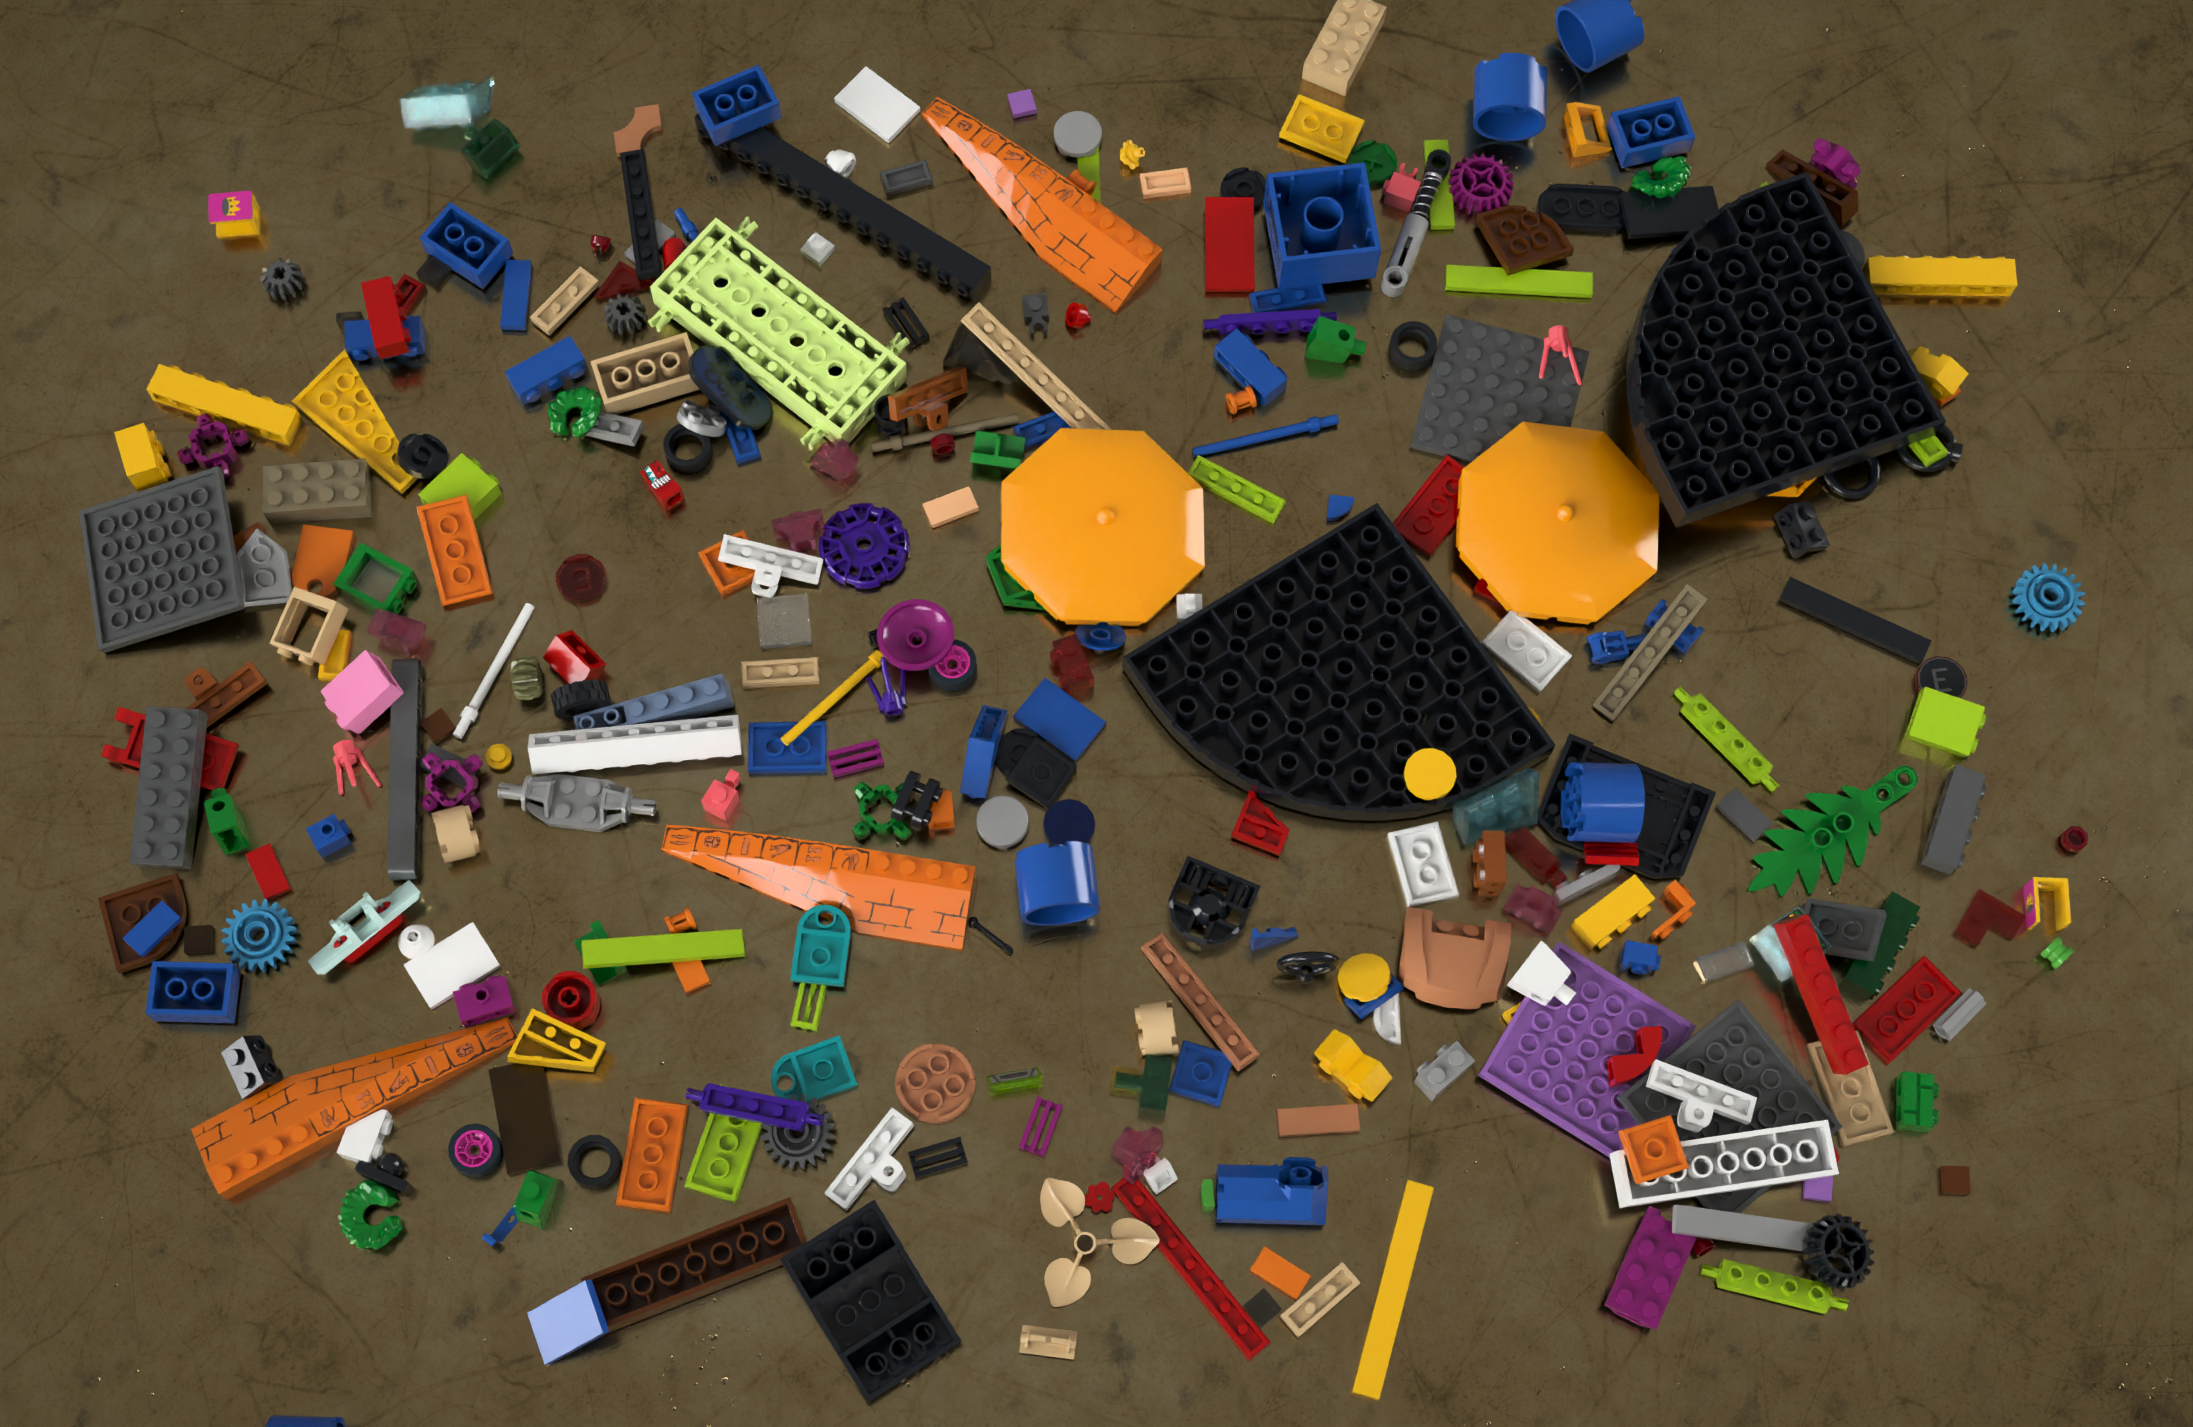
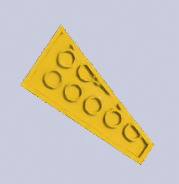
(348, 413)

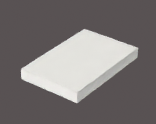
(877, 104)
(1526, 651)
(1423, 864)
(450, 964)

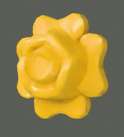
(1130, 154)

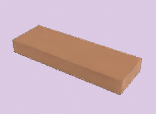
(1318, 1120)

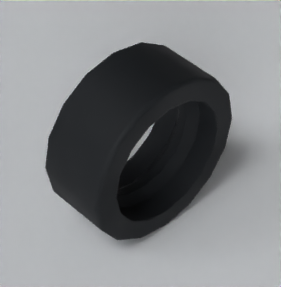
(1420, 330)
(690, 465)
(601, 1181)

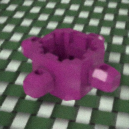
(1835, 162)
(209, 430)
(433, 762)

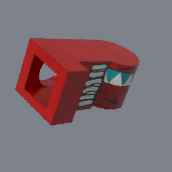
(662, 485)

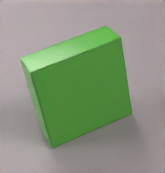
(1207, 1194)

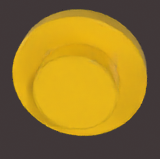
(498, 756)

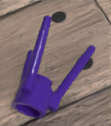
(892, 702)

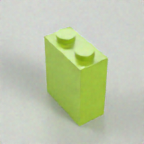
(463, 478)
(1945, 722)

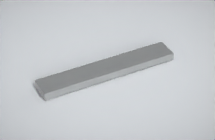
(1739, 1227)

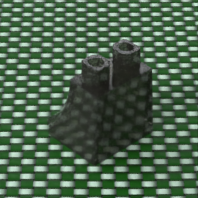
(970, 352)

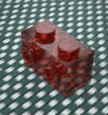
(1072, 664)

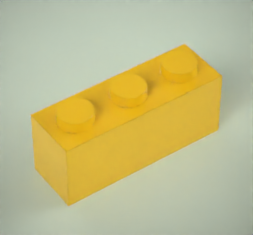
(1613, 913)

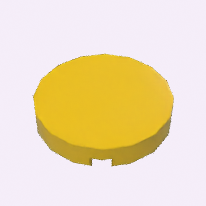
(1430, 774)
(1364, 977)

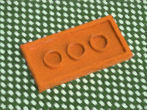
(454, 550)
(652, 1155)

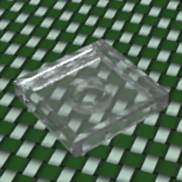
(784, 621)

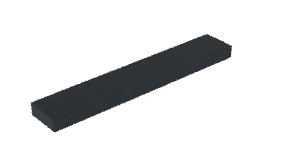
(641, 214)
(1855, 620)

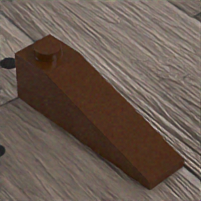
(1838, 197)

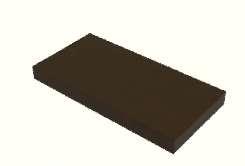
(524, 1117)

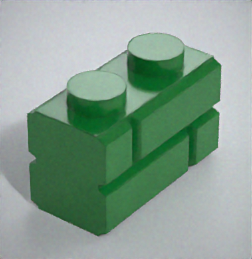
(1916, 1102)

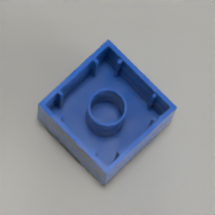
(1321, 225)

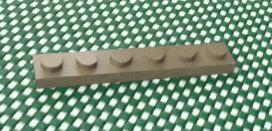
(1650, 652)

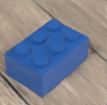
(737, 105)
(1650, 132)
(466, 245)
(193, 992)

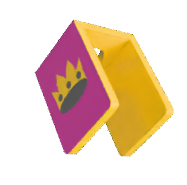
(234, 213)
(2061, 901)

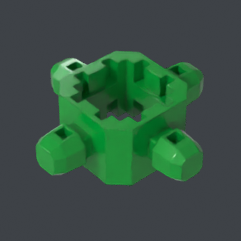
(867, 799)

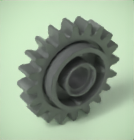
(807, 1146)

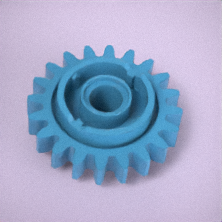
(2064, 593)
(248, 924)

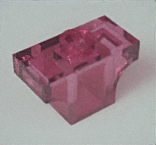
(835, 459)
(799, 529)
(396, 630)
(1534, 908)
(1137, 1151)

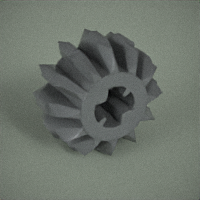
(282, 278)
(616, 310)

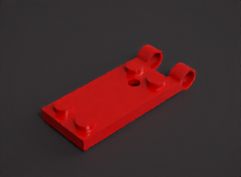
(217, 758)

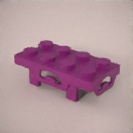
(1649, 1271)

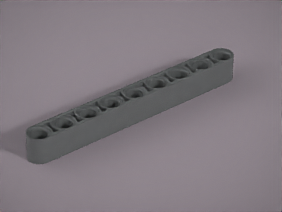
(405, 772)

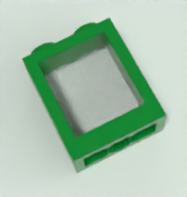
(375, 580)

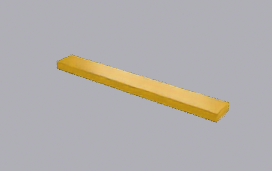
(1392, 1290)

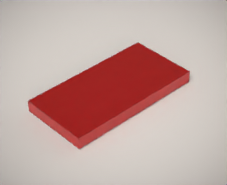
(1229, 244)
(1432, 509)
(1906, 1009)

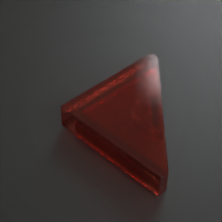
(621, 281)

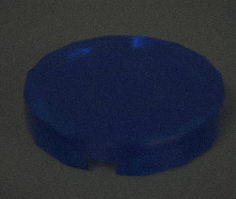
(1068, 822)

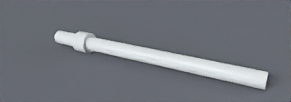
(471, 712)

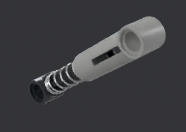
(1415, 225)

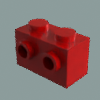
(573, 658)

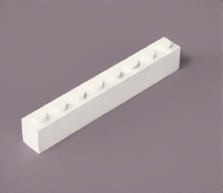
(634, 744)

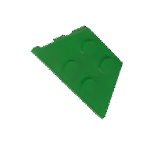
(1008, 588)

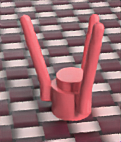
(1559, 341)
(346, 756)

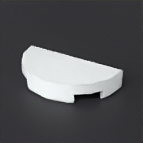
(1387, 1020)

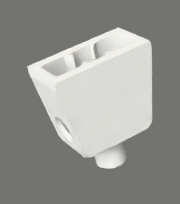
(1543, 977)

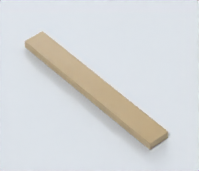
(1031, 370)

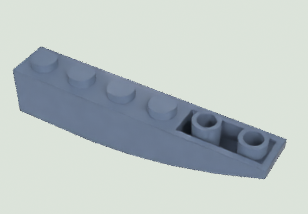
(672, 704)

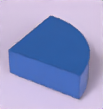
(1338, 506)

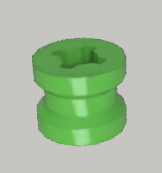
(2056, 952)

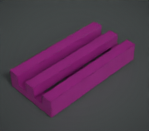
(854, 758)
(1048, 1105)

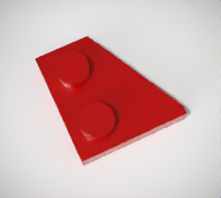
(1260, 826)

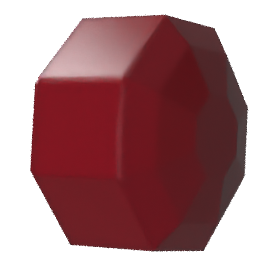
(942, 444)
(2074, 839)

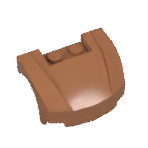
(1453, 961)

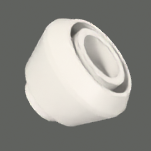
(841, 162)
(418, 945)

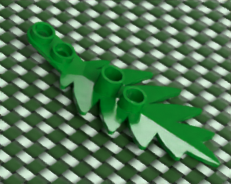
(1827, 834)

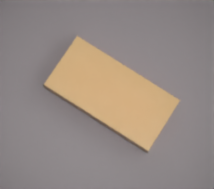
(1852, 1099)

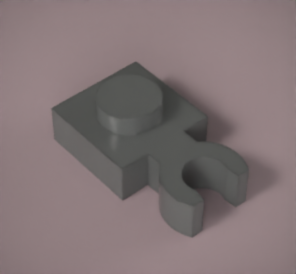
(1036, 310)

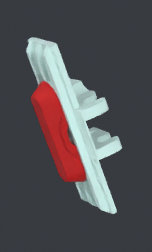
(353, 942)

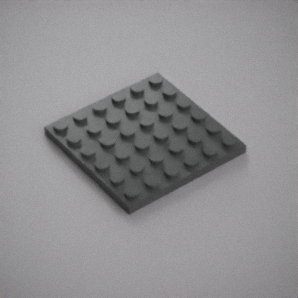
(1489, 384)
(161, 559)
(1744, 1057)

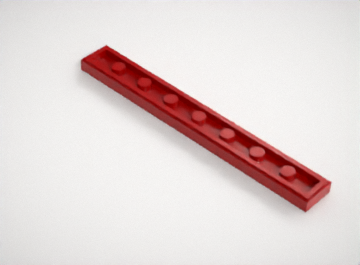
(1193, 1268)

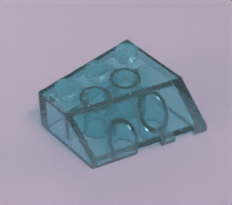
(447, 105)
(1500, 807)

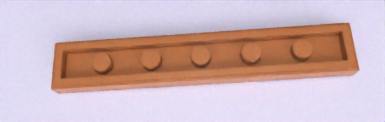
(1200, 1001)

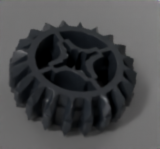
(1829, 1236)

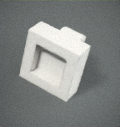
(817, 249)
(1187, 605)
(1160, 1175)

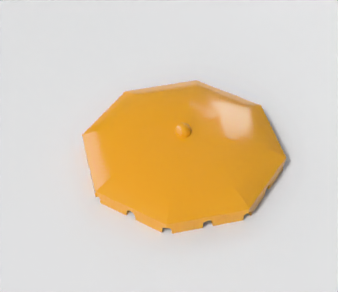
(1557, 523)
(1102, 527)

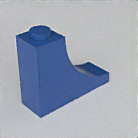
(982, 751)

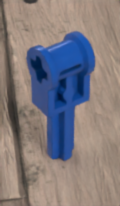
(1612, 645)

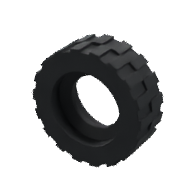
(580, 698)

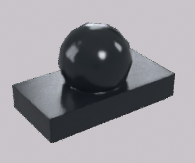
(388, 1169)

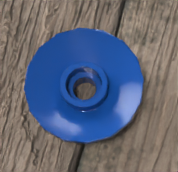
(1101, 636)

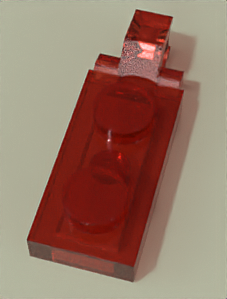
(1535, 856)

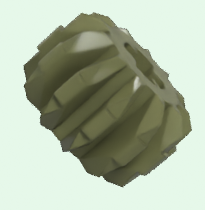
(526, 678)

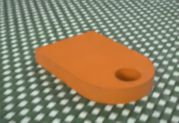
(321, 557)

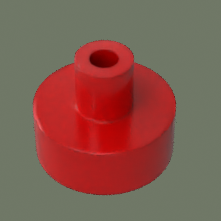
(1077, 315)

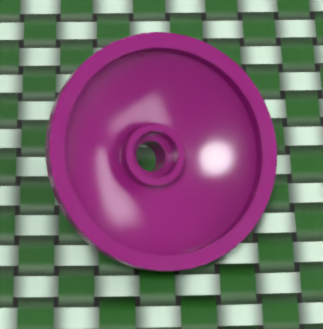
(912, 622)

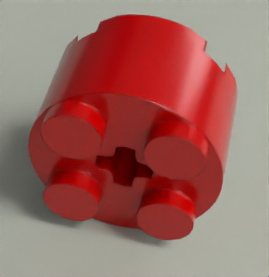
(560, 990)

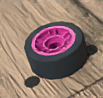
(962, 675)
(461, 1153)

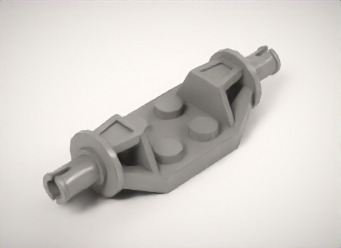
(576, 801)

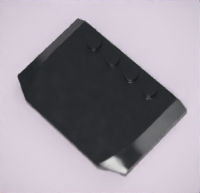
(1671, 812)

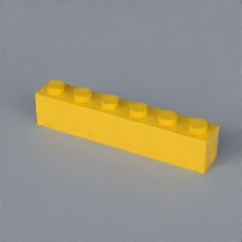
(1941, 276)
(225, 404)

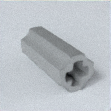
(1959, 1014)

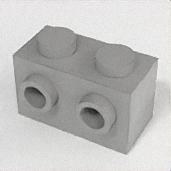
(1443, 1071)

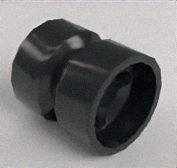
(882, 417)

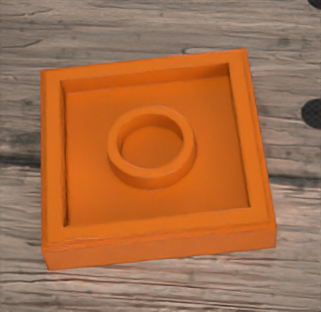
(725, 575)
(1653, 1149)

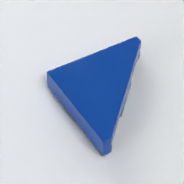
(1271, 937)

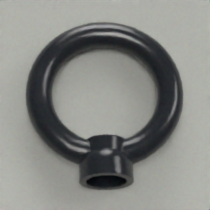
(1954, 453)
(1861, 492)
(1328, 961)

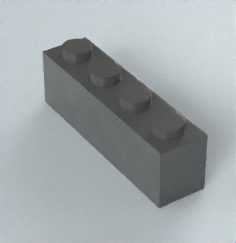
(1953, 820)

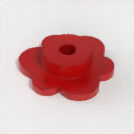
(1102, 1190)

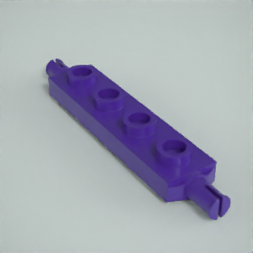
(1268, 321)
(754, 1107)

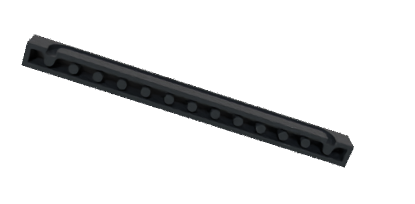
(859, 208)

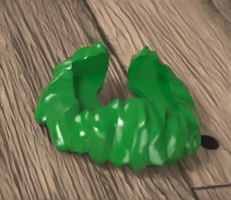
(1677, 177)
(581, 398)
(352, 1210)

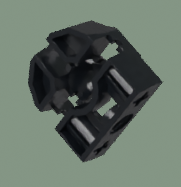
(1208, 902)

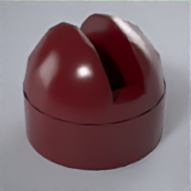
(601, 241)
(1703, 1246)

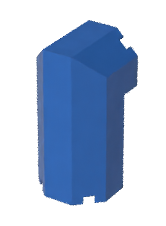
(1272, 1194)

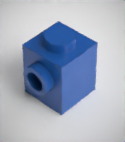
(329, 835)

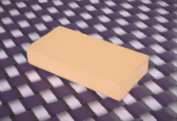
(1165, 183)
(950, 507)

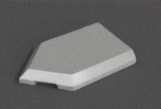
(263, 571)

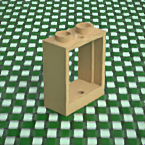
(292, 617)

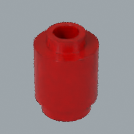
(672, 250)

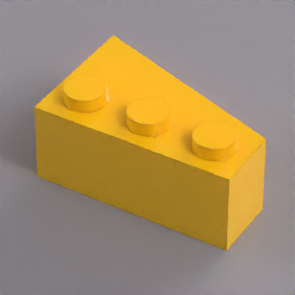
(555, 1045)

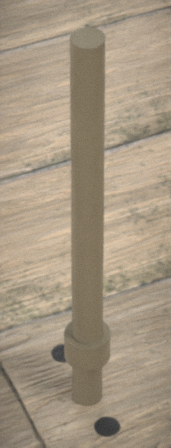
(896, 442)

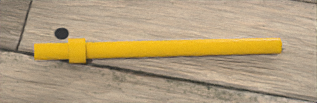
(873, 662)

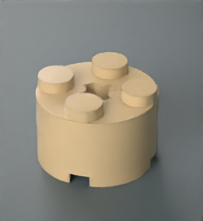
(454, 833)
(1158, 1028)

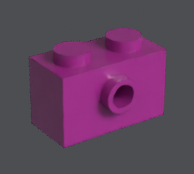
(484, 1001)

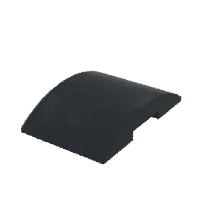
(870, 1301)

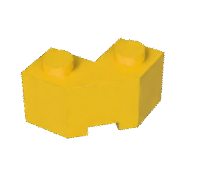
(1940, 373)
(1346, 1061)

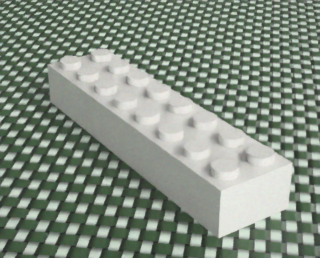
(1735, 1164)

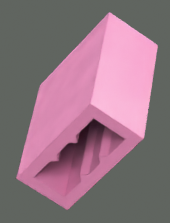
(361, 692)

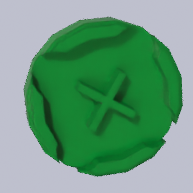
(1378, 159)

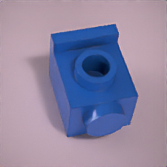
(1639, 957)

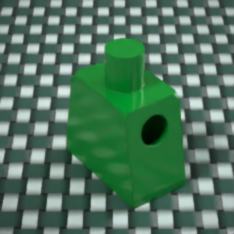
(1332, 341)
(226, 822)
(536, 1198)

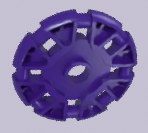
(867, 559)

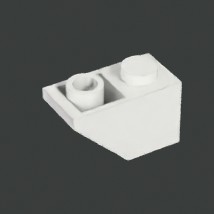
(364, 1138)

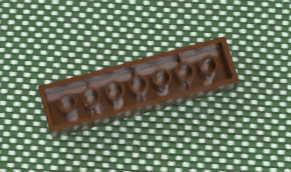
(697, 1264)

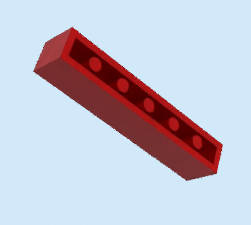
(1820, 994)

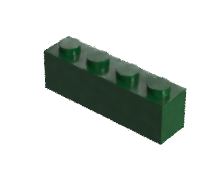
(1864, 976)

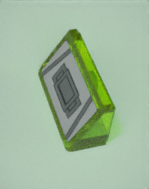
(1014, 1081)

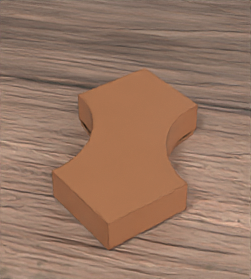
(644, 123)

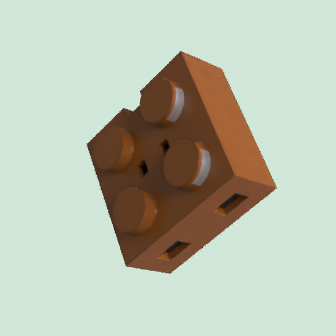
(1491, 863)

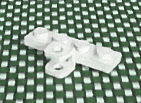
(769, 563)
(1699, 1096)
(873, 1162)

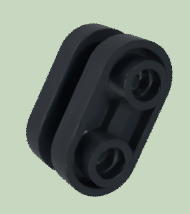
(921, 814)

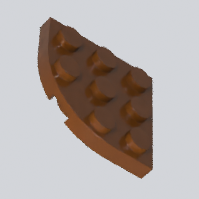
(1523, 238)
(129, 906)

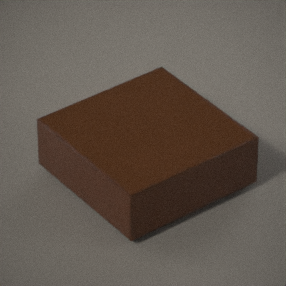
(438, 726)
(1955, 1180)

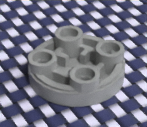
(1077, 134)
(702, 419)
(1002, 821)

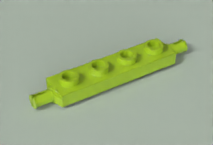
(1726, 738)
(1773, 1286)

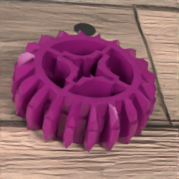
(1477, 172)

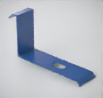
(501, 1230)

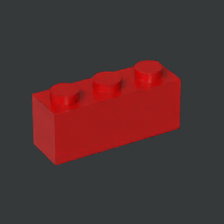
(386, 317)

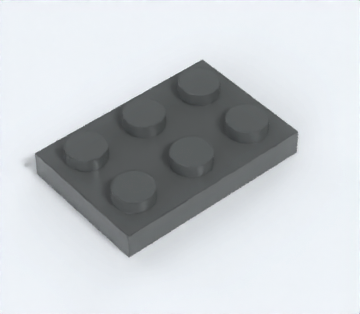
(1848, 928)

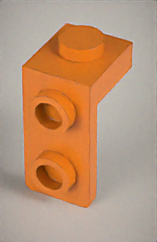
(1680, 897)

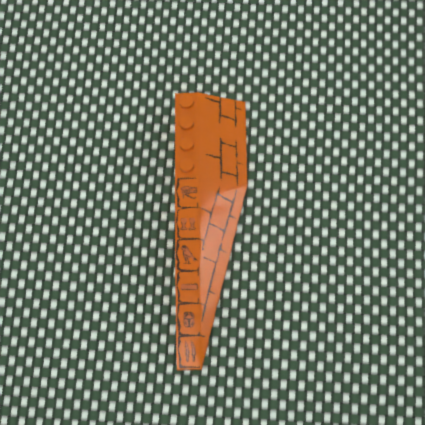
(1050, 211)
(875, 889)
(318, 1105)

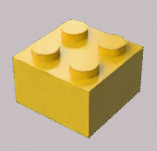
(142, 457)

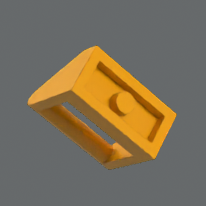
(1575, 132)

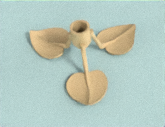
(1063, 1278)

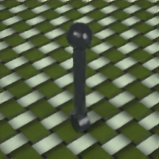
(973, 922)

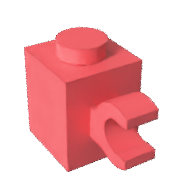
(1401, 189)
(722, 797)

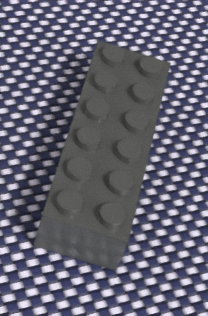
(168, 788)

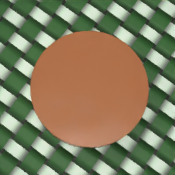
(935, 1083)

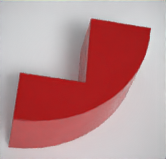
(1626, 1068)

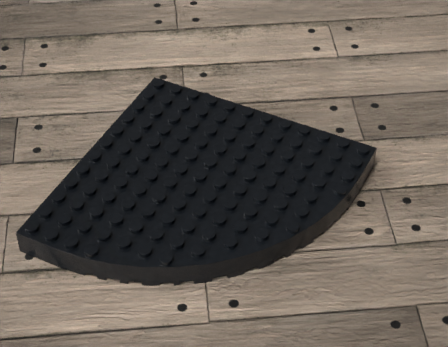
(1766, 358)
(1323, 681)

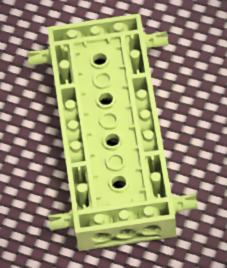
(762, 345)

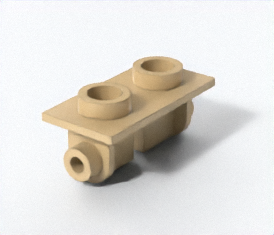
(1048, 1342)

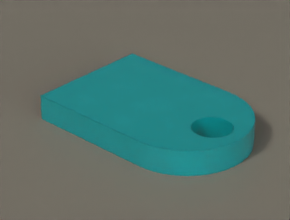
(821, 949)
(815, 1071)

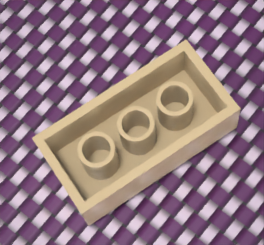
(1343, 44)
(645, 374)

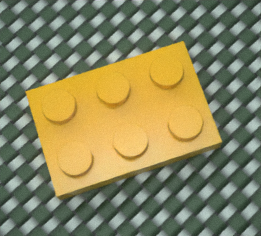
(1321, 128)

